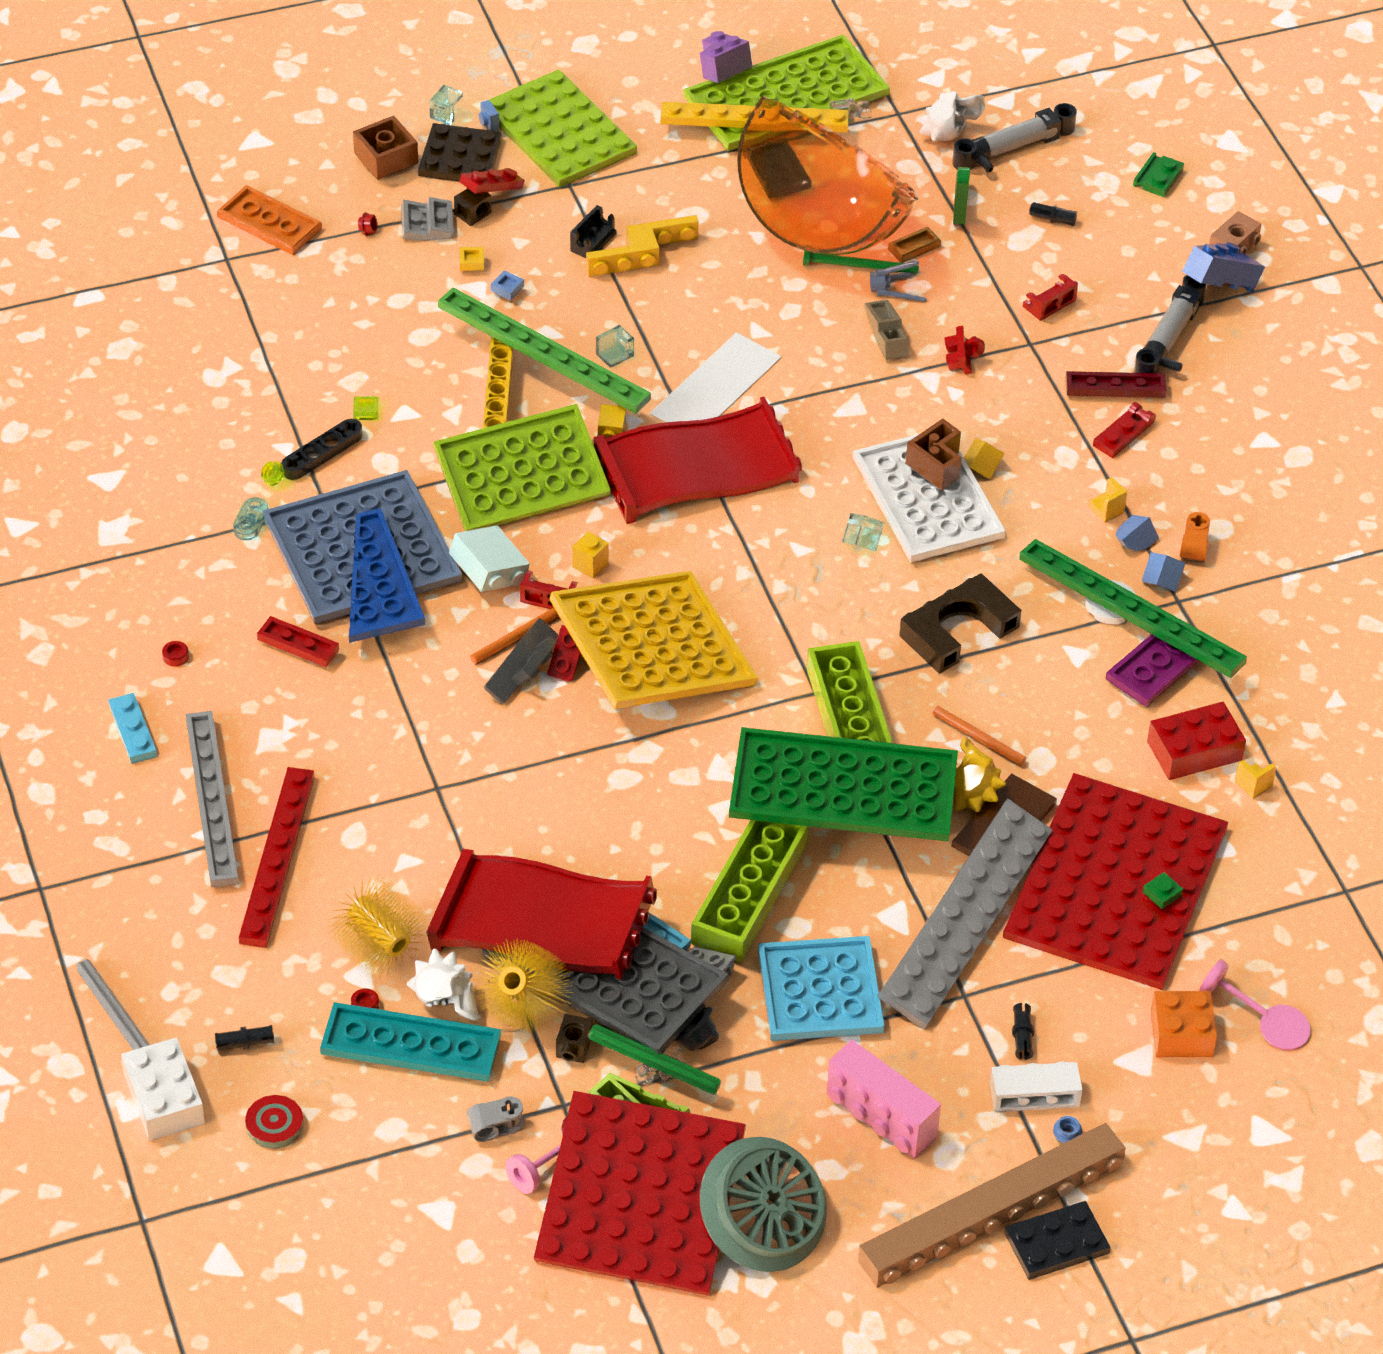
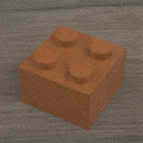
(385, 147)

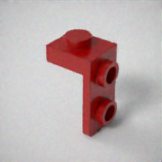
(565, 657)

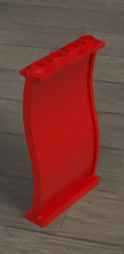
(697, 459)
(573, 915)

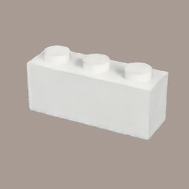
(1035, 1086)

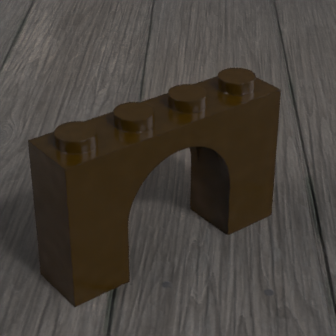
(972, 598)

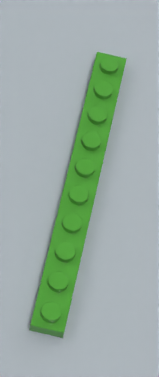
(544, 350)

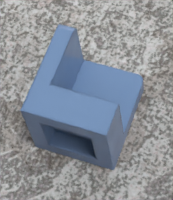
(1163, 571)

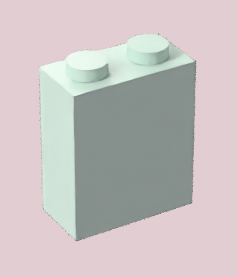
(489, 558)

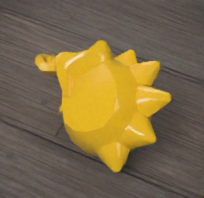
(975, 779)

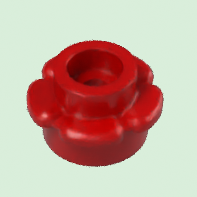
(367, 223)

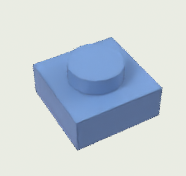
(489, 116)
(507, 285)

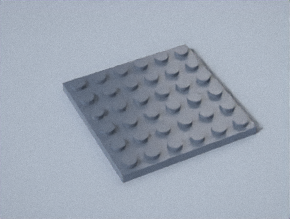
(319, 541)

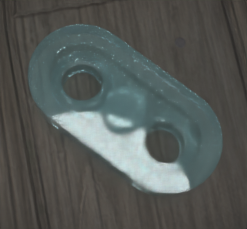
(250, 518)

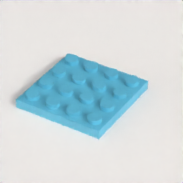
(820, 988)

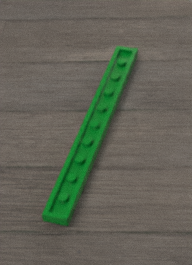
(1133, 608)

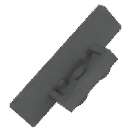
(522, 661)

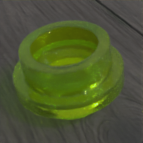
(272, 472)

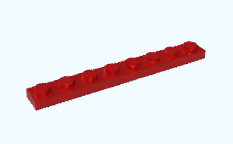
(276, 857)

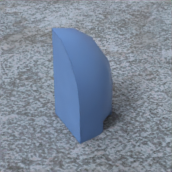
(1137, 533)

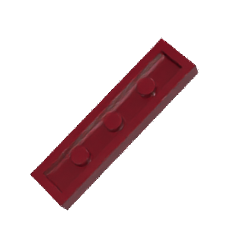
(1115, 384)

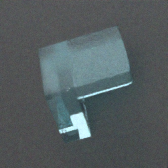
(442, 104)
(614, 346)
(863, 531)

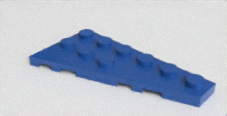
(381, 588)

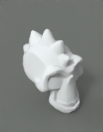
(949, 115)
(446, 983)

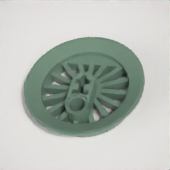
(729, 1168)

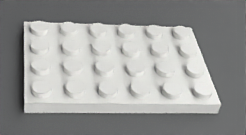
(918, 512)

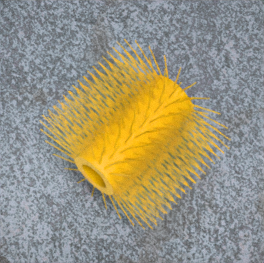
(379, 926)
(523, 986)

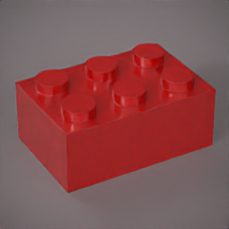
(1196, 740)

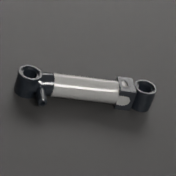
(1045, 126)
(1183, 308)

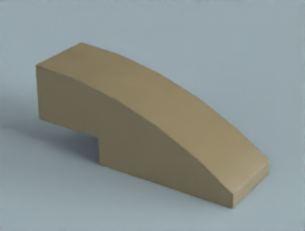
(887, 329)

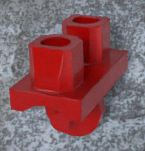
(965, 348)

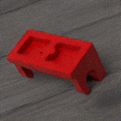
(1052, 299)
(539, 593)

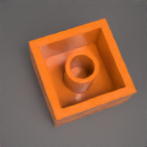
(1183, 1024)

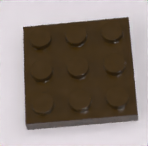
(458, 151)

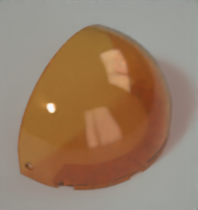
(815, 185)

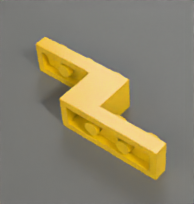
(642, 245)

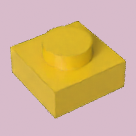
(471, 258)

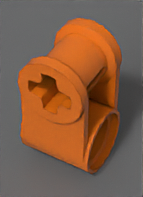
(1196, 537)

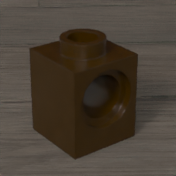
(472, 206)
(575, 1029)

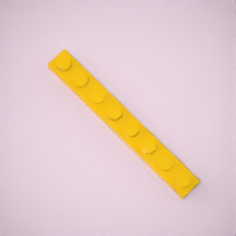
(737, 115)

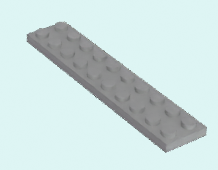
(964, 914)

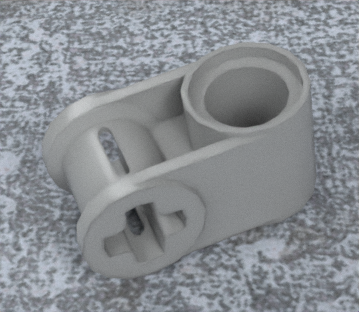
(494, 1120)

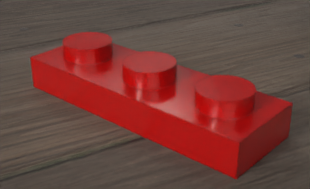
(492, 180)
(298, 641)

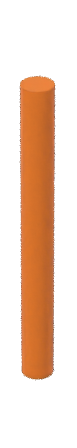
(510, 637)
(979, 735)

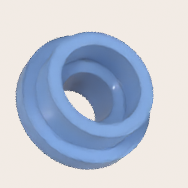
(1066, 1123)

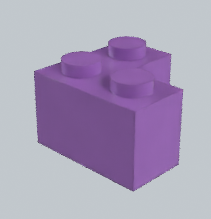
(724, 56)

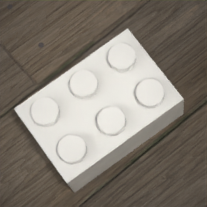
(162, 1089)

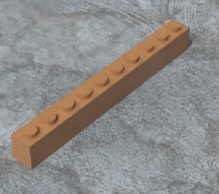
(991, 1205)

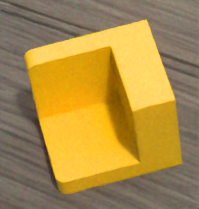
(983, 457)
(1111, 502)
(1254, 779)

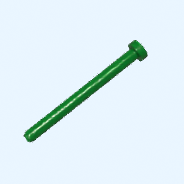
(854, 262)

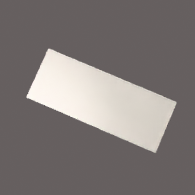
(717, 381)

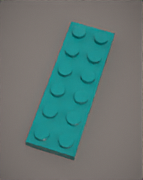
(411, 1041)

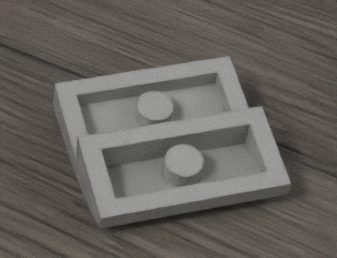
(427, 220)

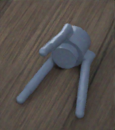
(881, 280)

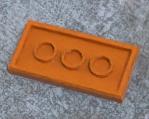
(269, 219)

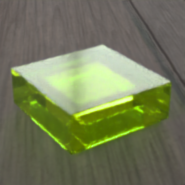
(366, 407)

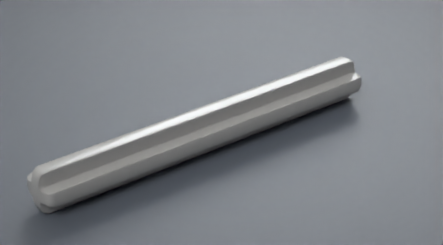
(111, 1005)

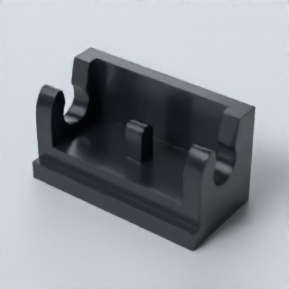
(592, 232)

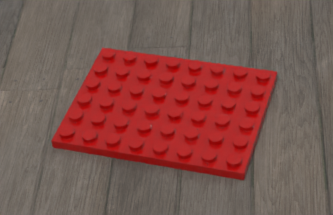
(1091, 875)

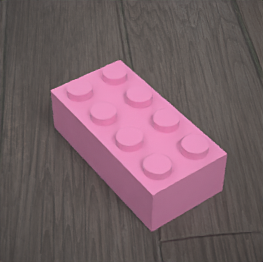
(883, 1099)

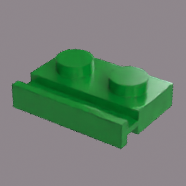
(1158, 174)

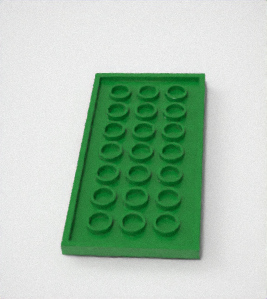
(844, 784)

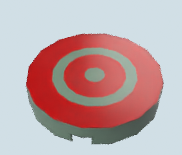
(274, 1121)

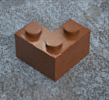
(936, 454)

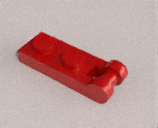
(1124, 430)

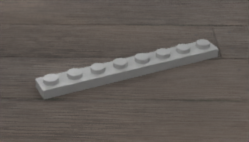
(211, 799)

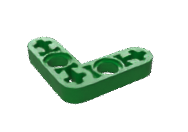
(961, 195)

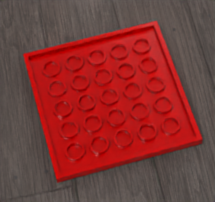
(631, 1193)

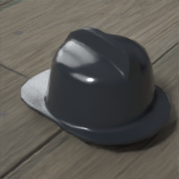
(699, 1032)

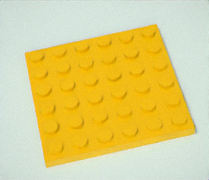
(653, 639)

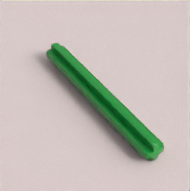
(650, 1058)

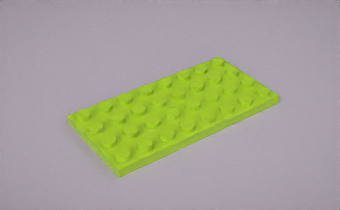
(798, 79)

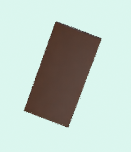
(1019, 791)

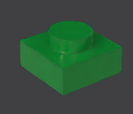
(1163, 890)

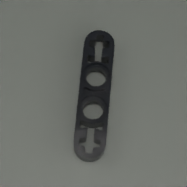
(345, 433)

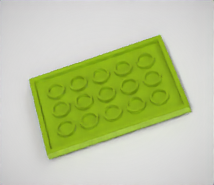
(561, 128)
(521, 468)

